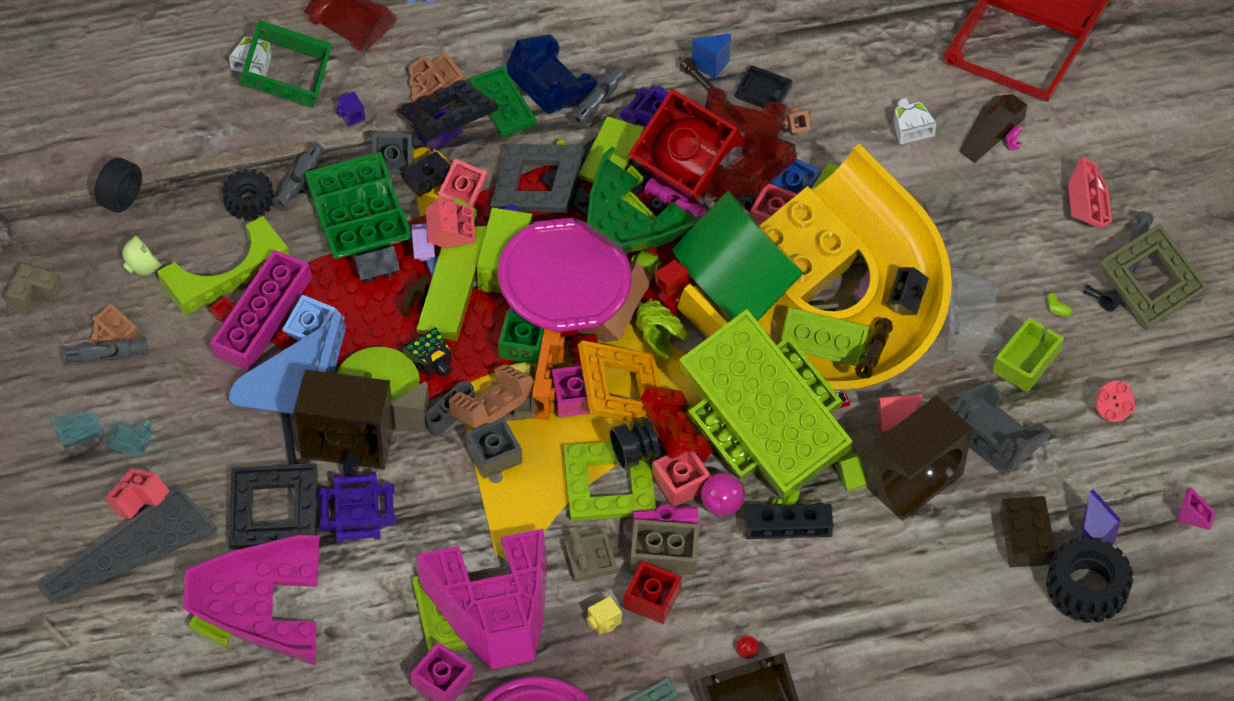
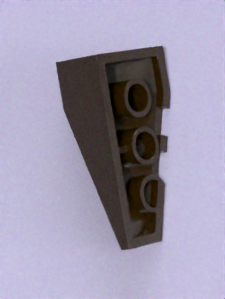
(993, 124)

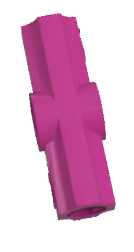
(677, 515)

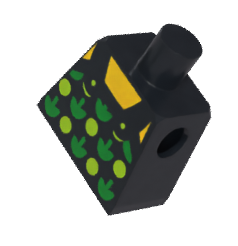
(430, 353)

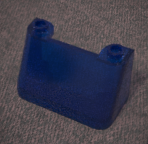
(543, 76)

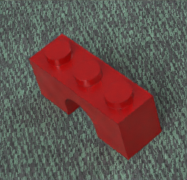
(672, 281)

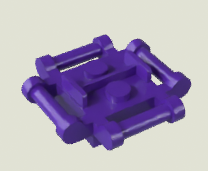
(644, 105)
(356, 507)

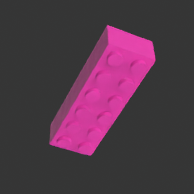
(261, 310)

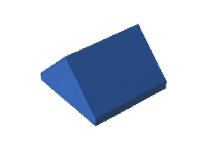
(711, 53)

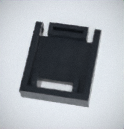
(760, 86)

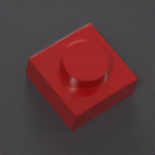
(222, 309)

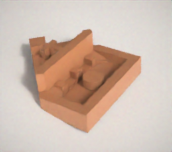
(112, 326)

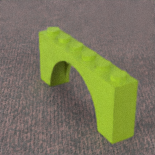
(195, 291)

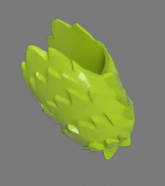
(659, 326)

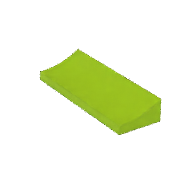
(451, 288)

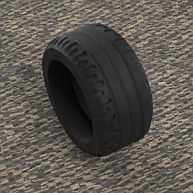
(118, 184)

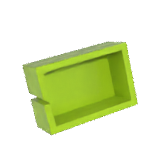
(1027, 357)

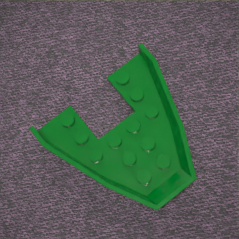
(623, 224)

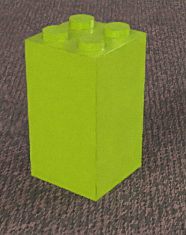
(500, 229)

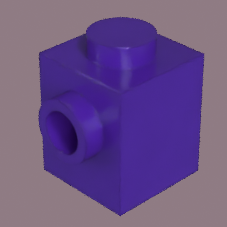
(350, 109)

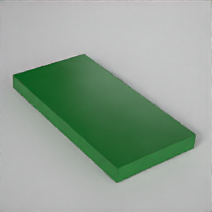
(512, 110)

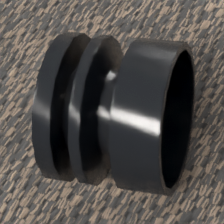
(634, 443)

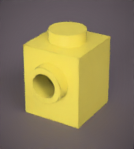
(604, 616)

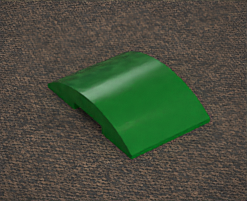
(357, 205)
(736, 260)

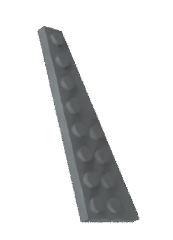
(136, 542)

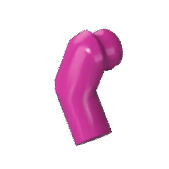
(1011, 138)

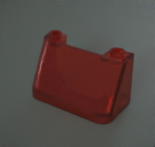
(354, 20)
(747, 120)
(758, 168)

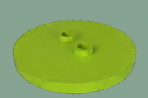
(386, 365)

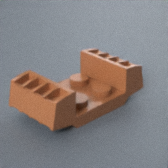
(497, 401)

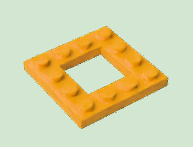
(595, 358)

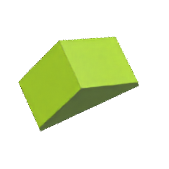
(850, 471)

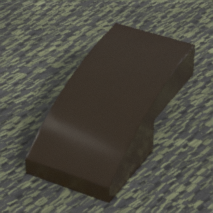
(416, 293)

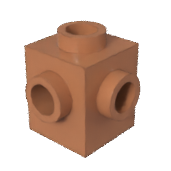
(803, 120)

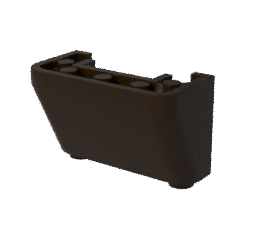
(756, 681)

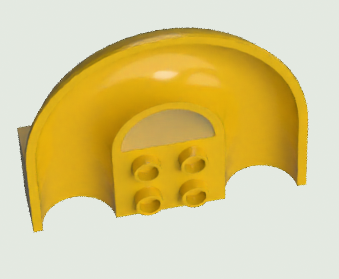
(826, 232)

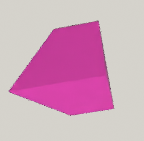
(1196, 511)

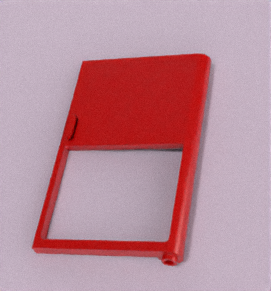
(1058, 14)

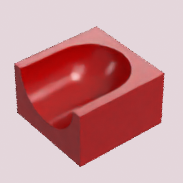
(684, 146)

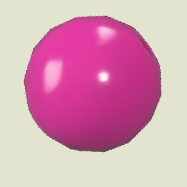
(723, 494)

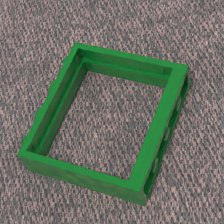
(294, 41)

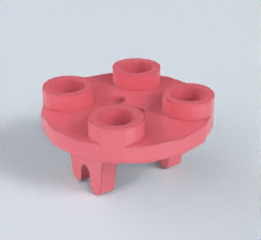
(1122, 396)

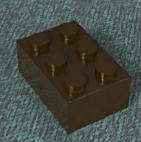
(1027, 531)

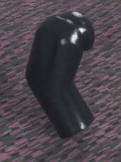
(657, 206)

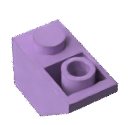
(421, 247)

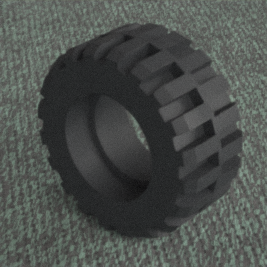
(1094, 556)

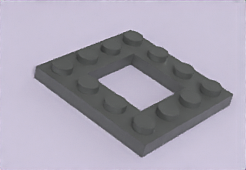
(566, 157)

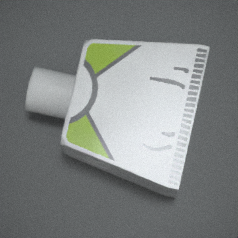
(261, 57)
(913, 122)

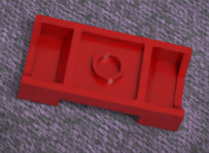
(672, 423)

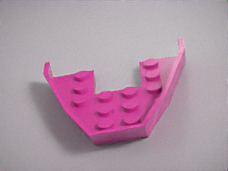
(237, 594)
(495, 615)

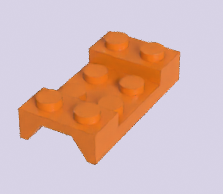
(550, 354)

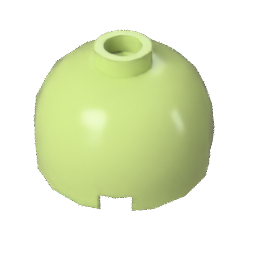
(139, 258)

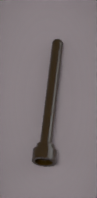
(689, 67)

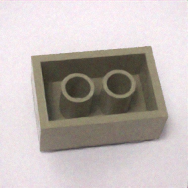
(665, 545)

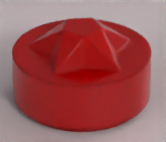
(747, 647)

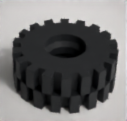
(248, 183)

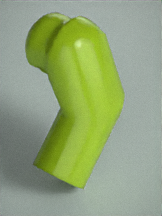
(1057, 307)
(792, 499)

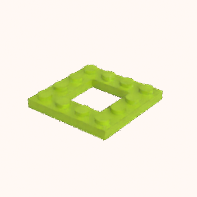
(584, 507)

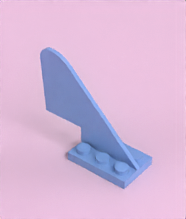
(278, 381)

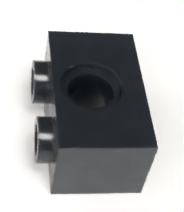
(427, 173)
(907, 291)

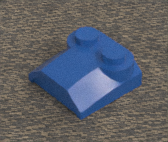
(797, 177)

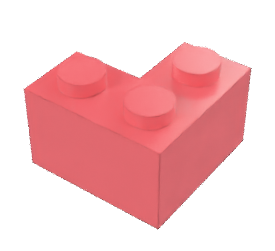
(134, 490)

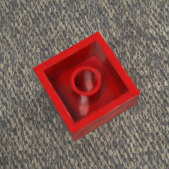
(652, 592)

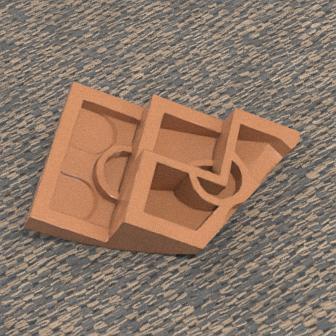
(430, 76)

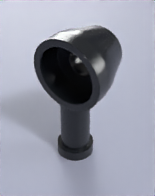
(1108, 300)

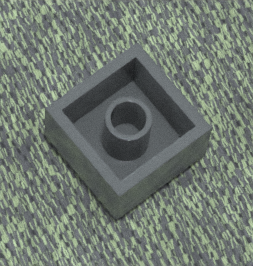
(493, 447)

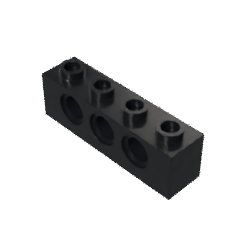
(796, 528)

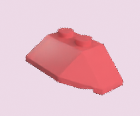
(1089, 195)

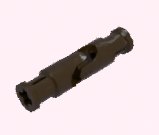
(874, 347)

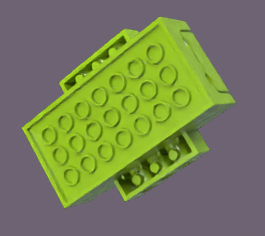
(764, 406)

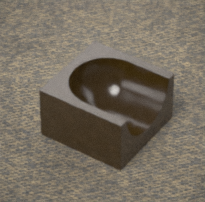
(343, 417)
(919, 458)

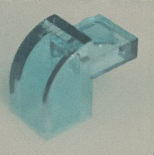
(128, 440)

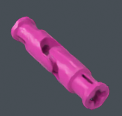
(667, 194)

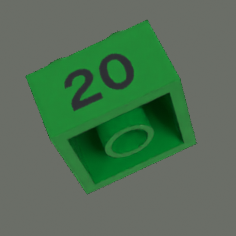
(520, 339)

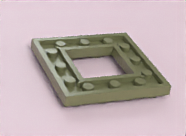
(1147, 310)

